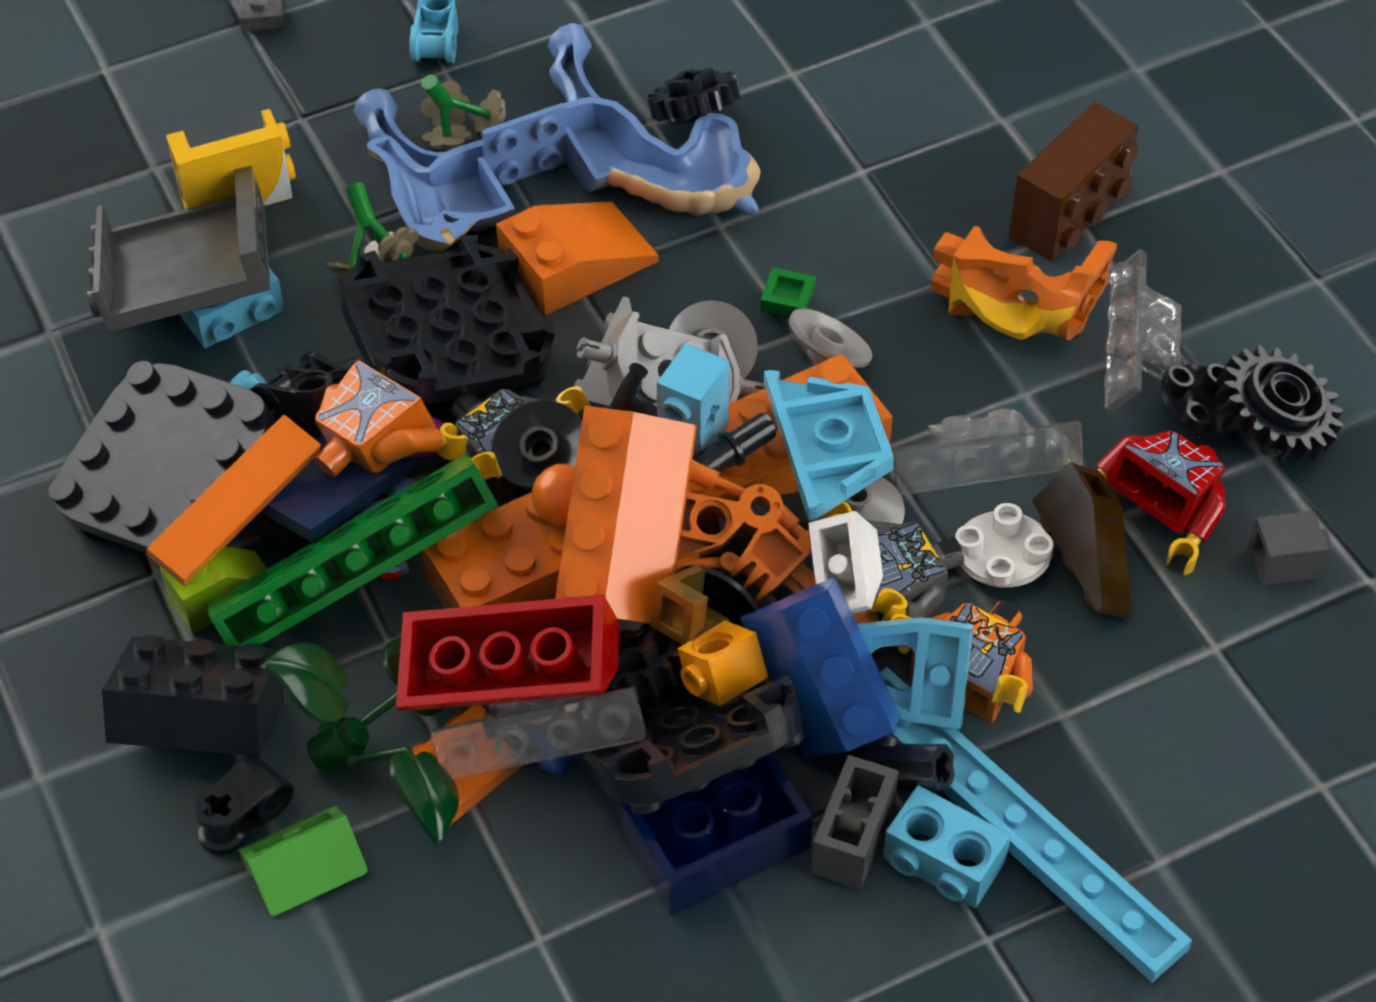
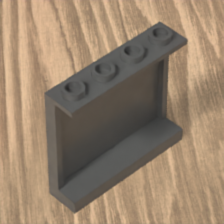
(180, 258)

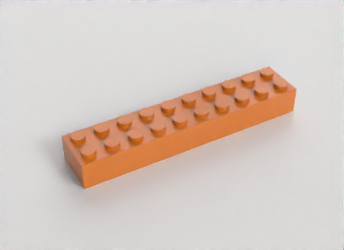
(518, 554)

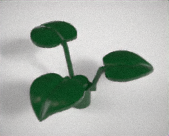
(316, 687)

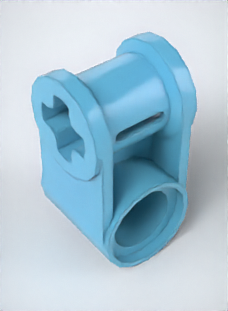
(434, 31)

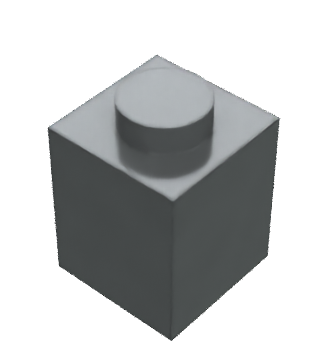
(1289, 547)

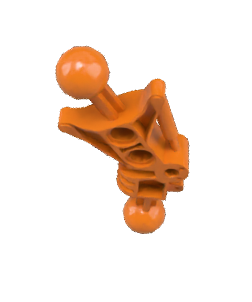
(768, 561)

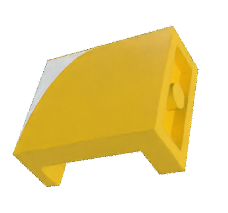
(208, 173)

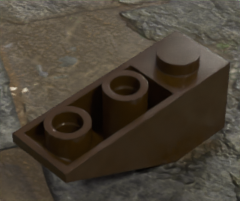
(1090, 532)

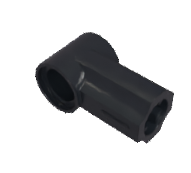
(917, 763)

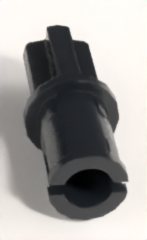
(735, 446)

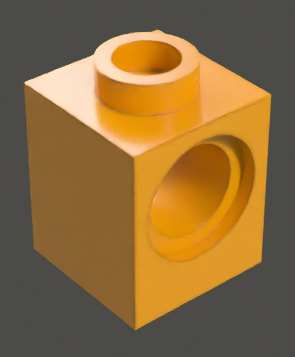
(722, 663)

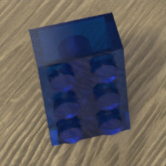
(719, 833)

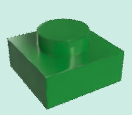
(787, 292)

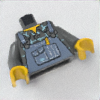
(480, 419)
(911, 568)

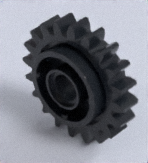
(1279, 403)

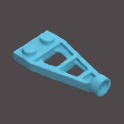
(939, 668)

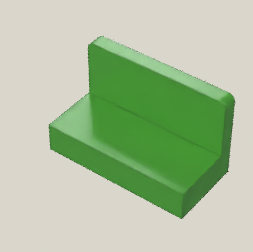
(304, 860)

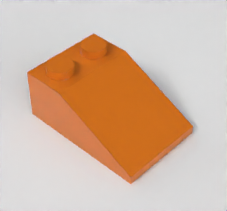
(572, 250)

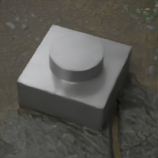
(260, 14)

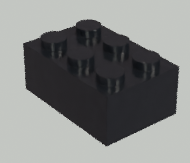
(191, 696)

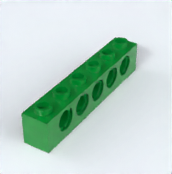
(352, 554)

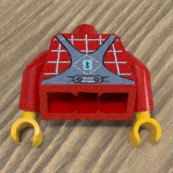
(1171, 483)

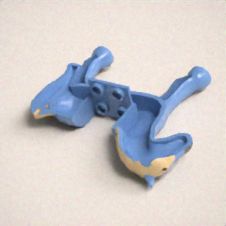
(597, 137)

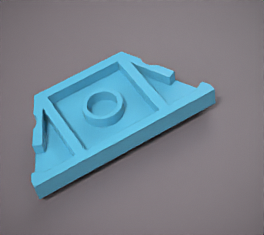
(829, 438)

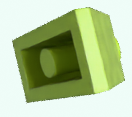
(219, 576)

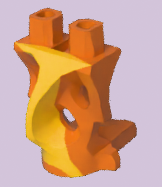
(990, 282)

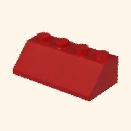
(507, 653)

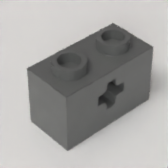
(854, 822)

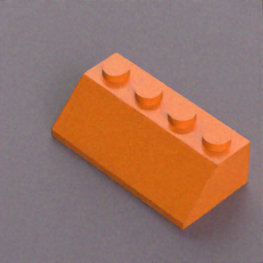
(625, 509)

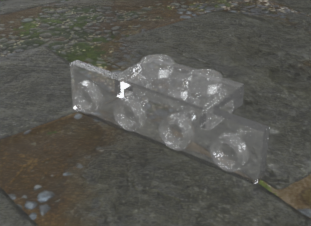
(1141, 332)
(984, 451)
(538, 731)

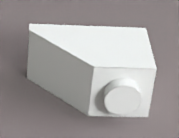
(850, 552)

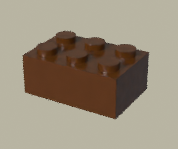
(1073, 181)

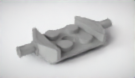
(653, 348)

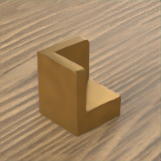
(682, 608)

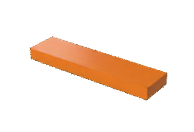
(233, 500)

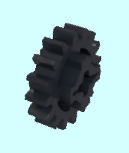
(693, 95)
(646, 662)

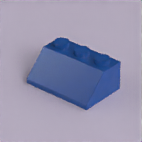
(831, 669)

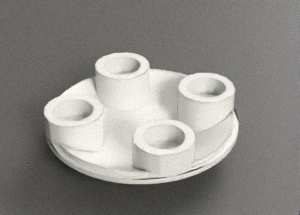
(1004, 547)

